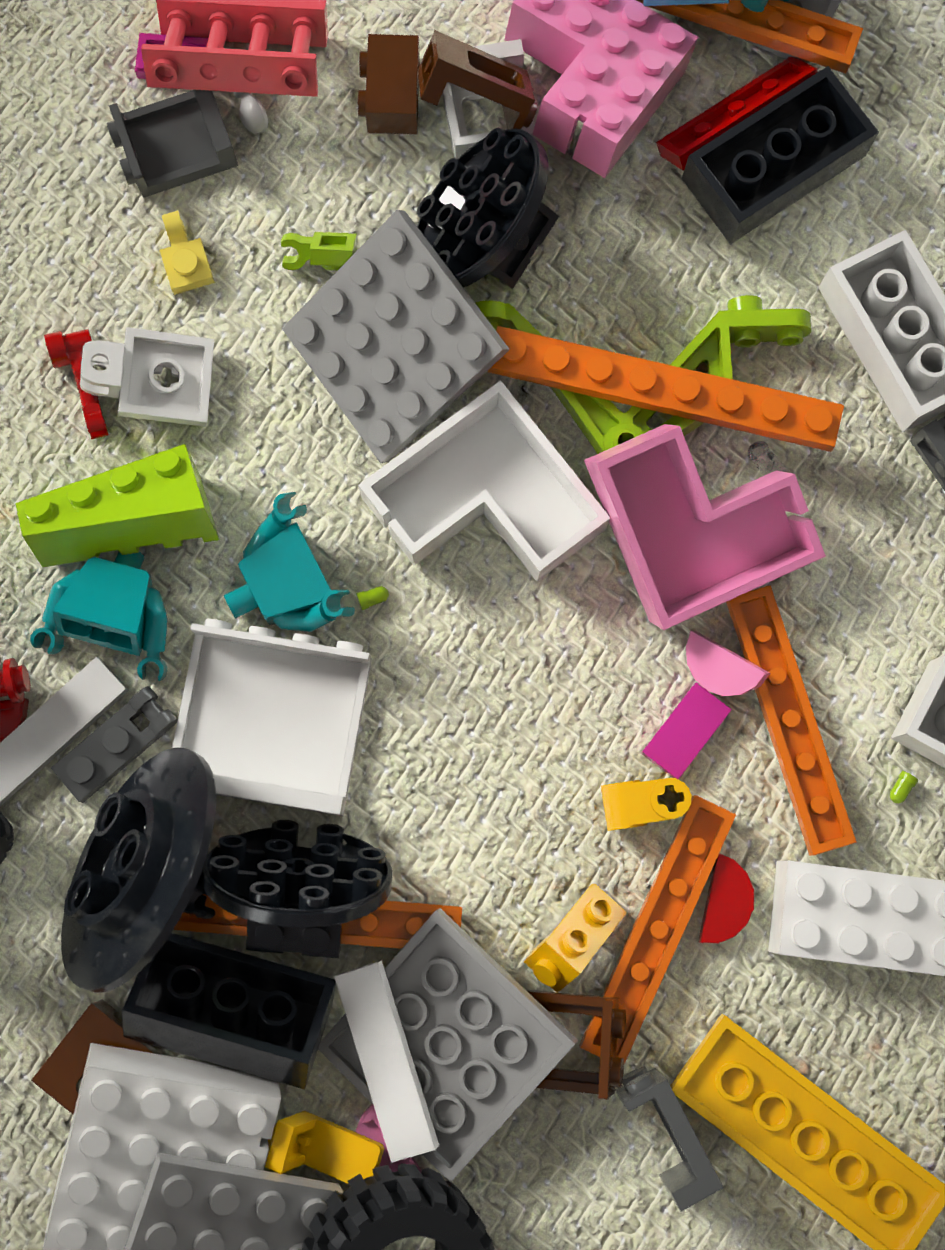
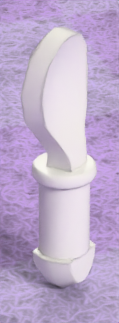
(252, 113)

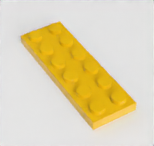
(809, 1139)

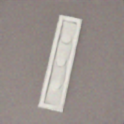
(56, 725)
(386, 1062)

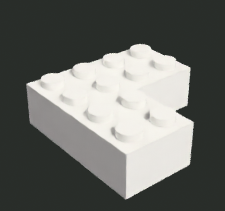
(489, 464)
(143, 1106)

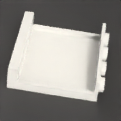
(274, 714)

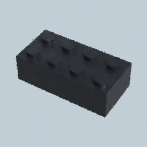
(779, 154)
(230, 1009)

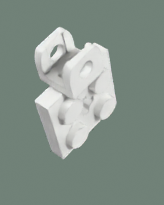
(132, 369)

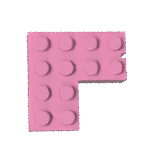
(614, 70)
(692, 549)

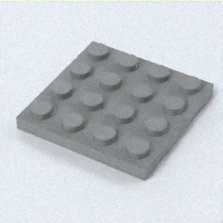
(394, 337)
(470, 1034)
(224, 1207)

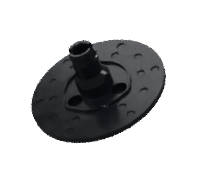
(139, 870)

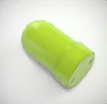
(372, 597)
(902, 787)

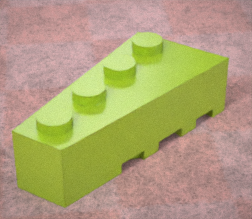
(120, 511)

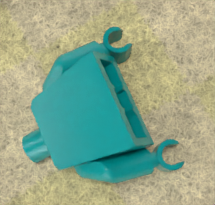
(285, 575)
(110, 608)

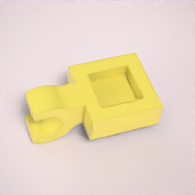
(185, 259)

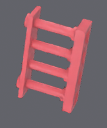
(238, 70)

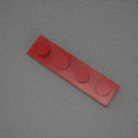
(733, 110)

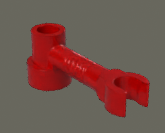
(66, 351)

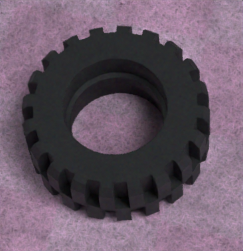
(398, 1207)

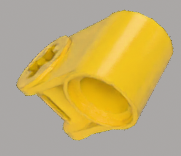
(636, 802)

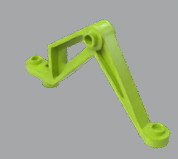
(742, 324)

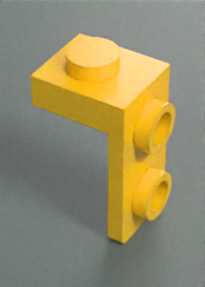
(575, 939)
(322, 1146)

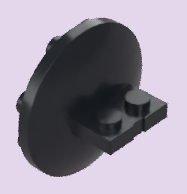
(490, 208)
(293, 892)

